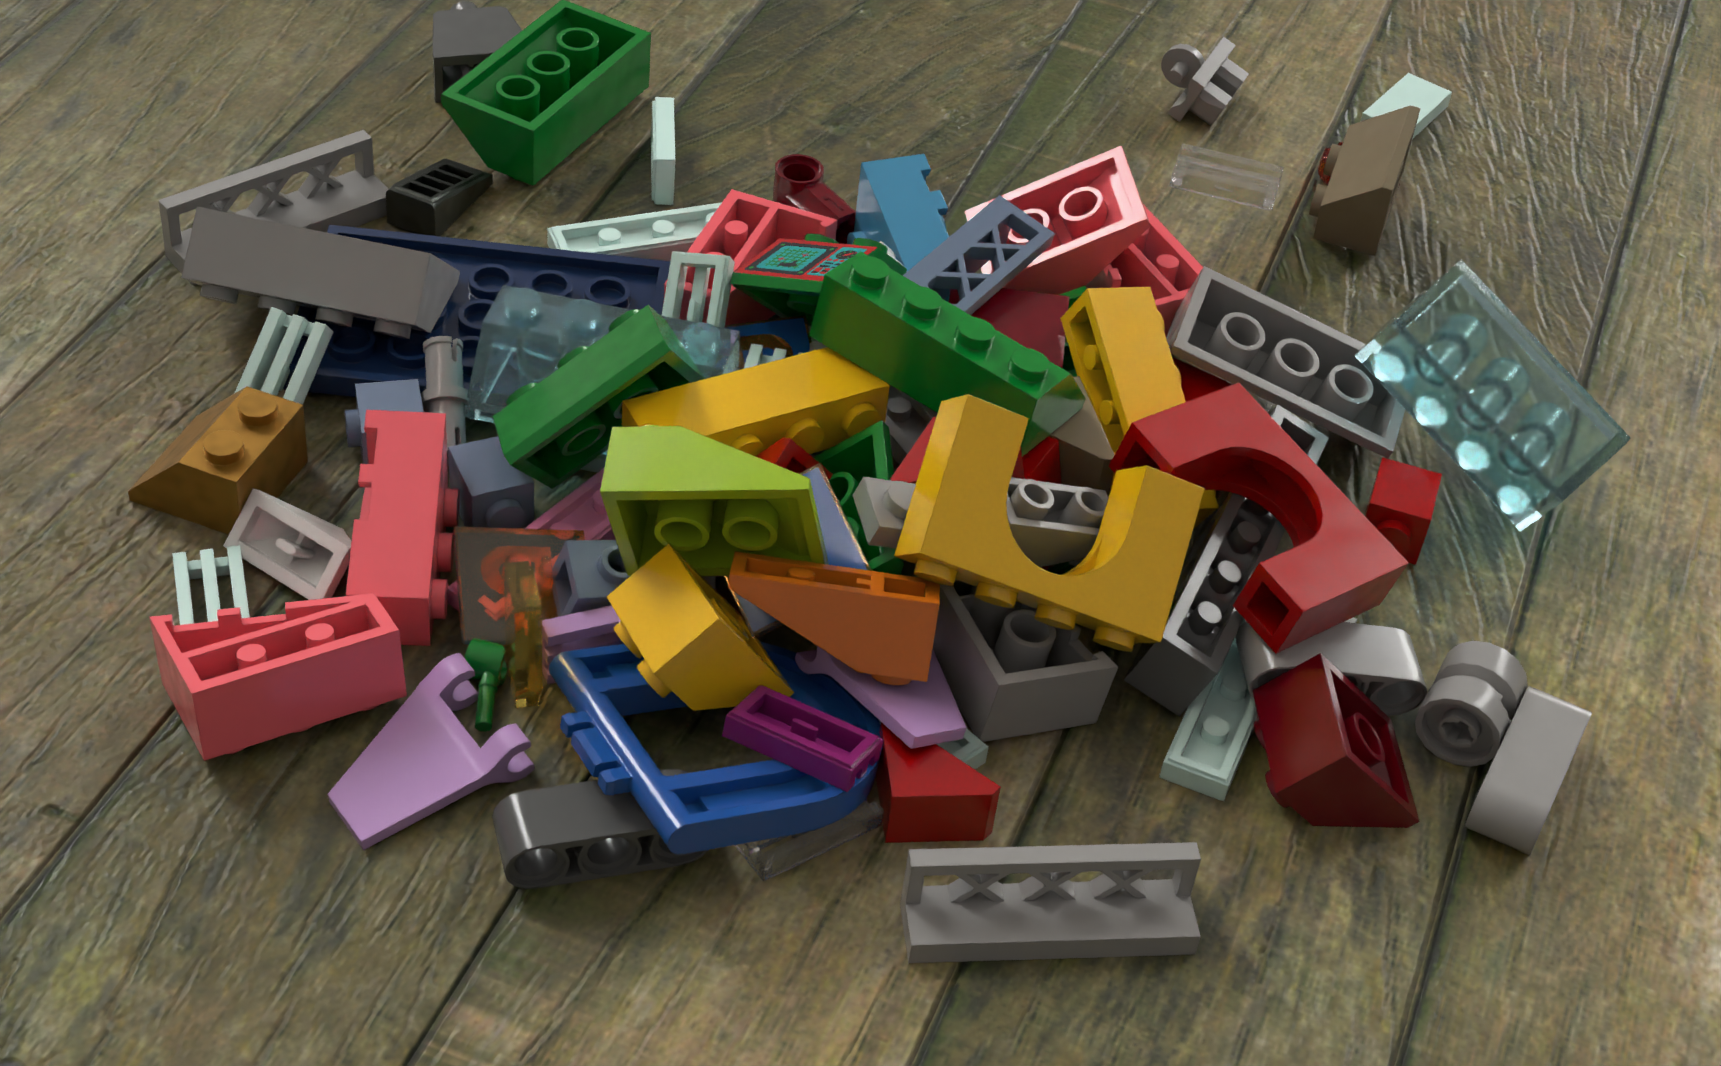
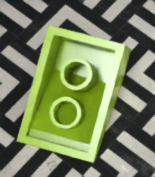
(704, 501)

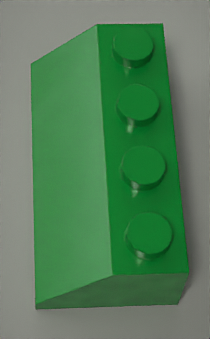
(549, 89)
(937, 349)

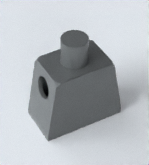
(465, 39)

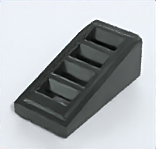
(435, 197)

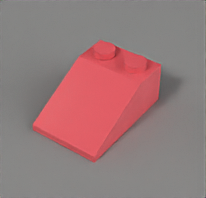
(1093, 216)

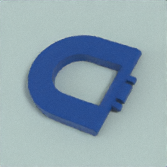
(709, 805)

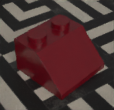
(1331, 750)

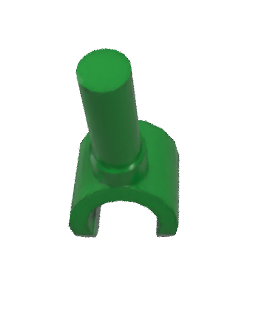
(491, 670)

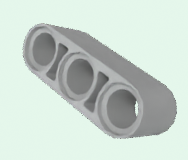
(1370, 656)
(1528, 770)

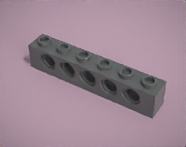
(1211, 579)

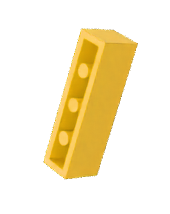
(1125, 362)
(803, 397)

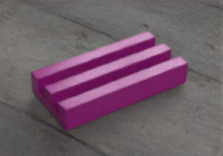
(802, 737)

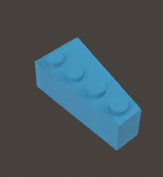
(900, 208)

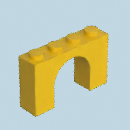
(963, 532)

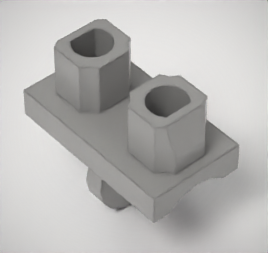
(1207, 83)

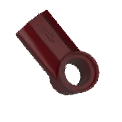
(801, 185)

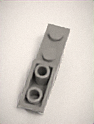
(1045, 518)

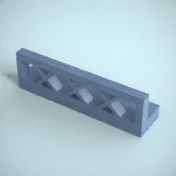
(973, 245)

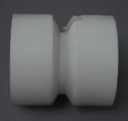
(1471, 703)

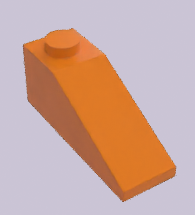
(859, 616)

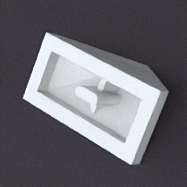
(291, 545)

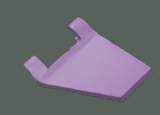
(914, 712)
(425, 759)

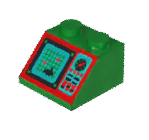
(792, 271)

